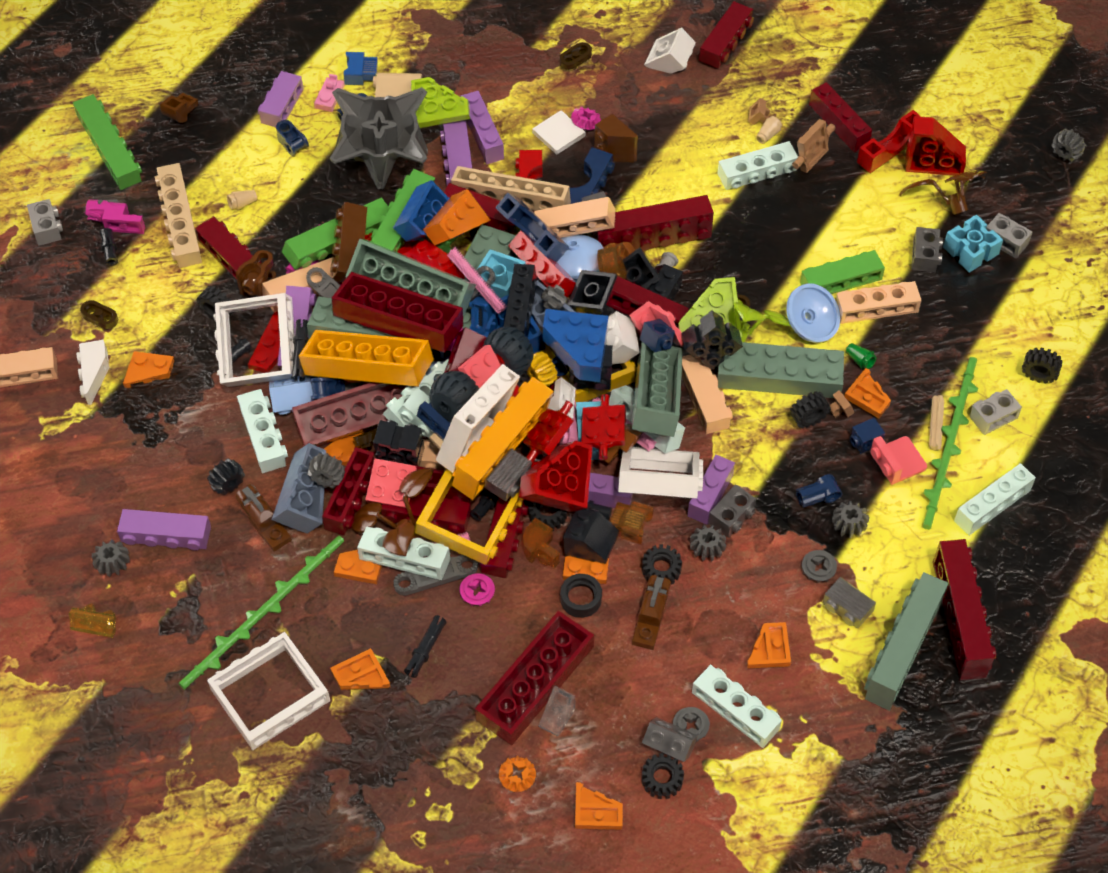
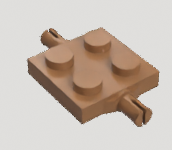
(813, 145)

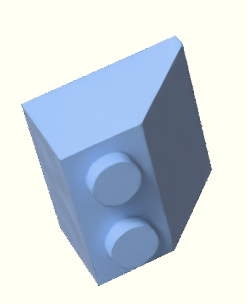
(289, 393)

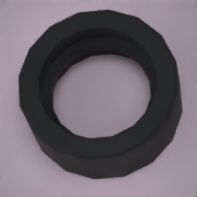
(581, 610)

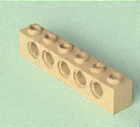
(533, 193)
(179, 216)

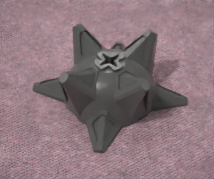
(379, 131)

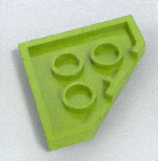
(440, 104)
(717, 297)

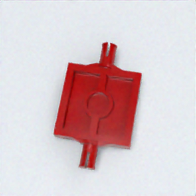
(604, 426)
(548, 431)

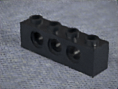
(521, 298)

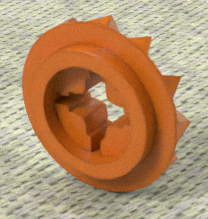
(514, 783)

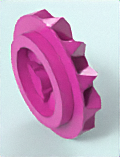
(583, 122)
(472, 582)

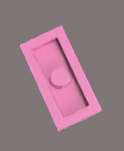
(325, 98)

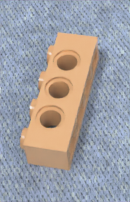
(878, 302)

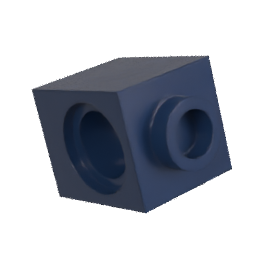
(657, 335)
(864, 433)

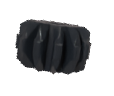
(226, 476)

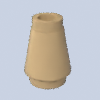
(769, 129)
(240, 199)

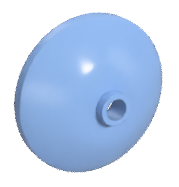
(580, 255)
(818, 307)

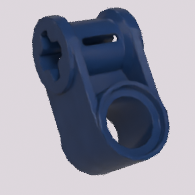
(290, 137)
(325, 387)

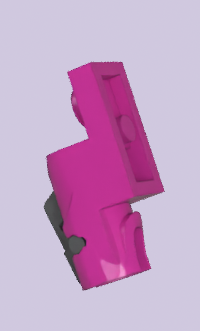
(114, 216)

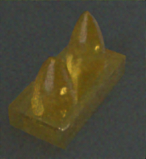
(92, 622)

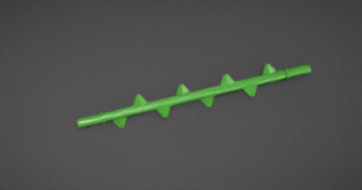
(950, 448)
(272, 605)

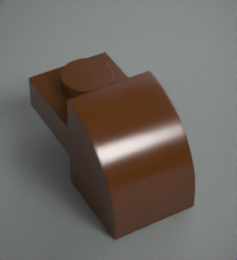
(178, 107)

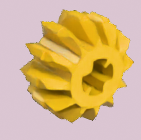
(542, 369)

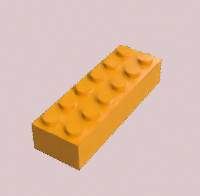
(366, 357)
(504, 434)

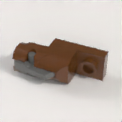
(261, 516)
(651, 612)

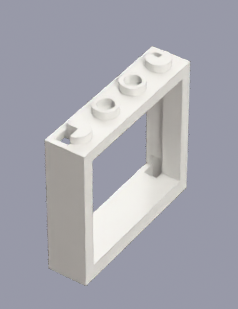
(223, 338)
(479, 408)
(658, 482)
(288, 716)

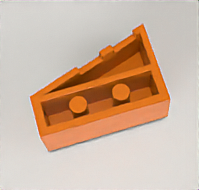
(455, 217)

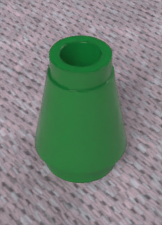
(863, 357)

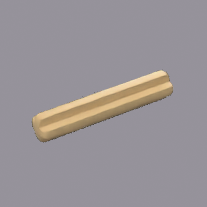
(936, 423)

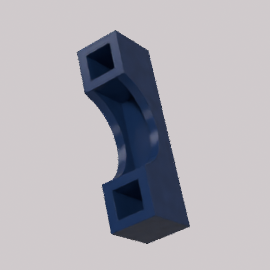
(597, 167)
(524, 218)

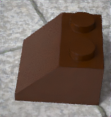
(617, 139)

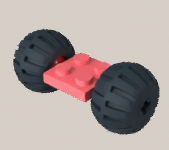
(455, 388)

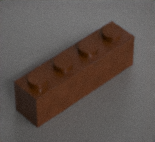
(348, 232)

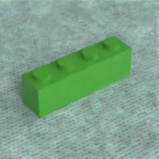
(845, 273)

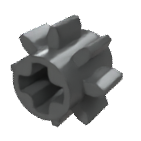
(553, 297)

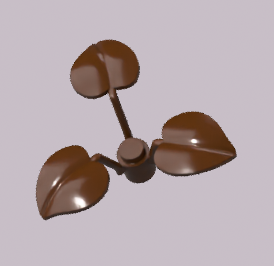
(957, 200)
(398, 539)

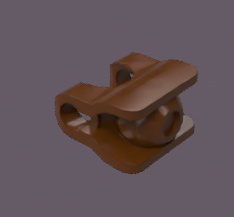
(253, 274)

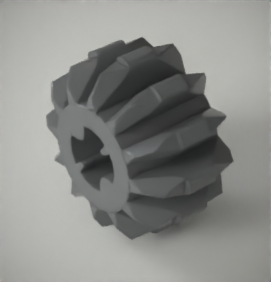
(1068, 145)
(326, 470)
(850, 519)
(707, 542)
(110, 558)

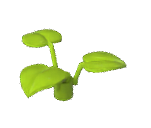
(748, 314)

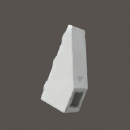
(94, 367)

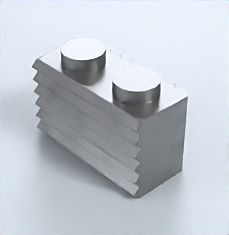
(506, 476)
(848, 603)

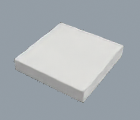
(558, 132)

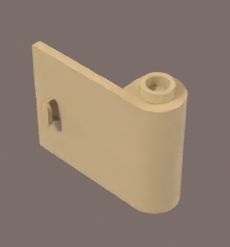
(393, 83)

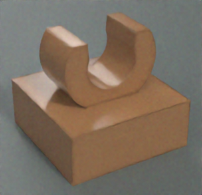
(758, 112)
(841, 405)

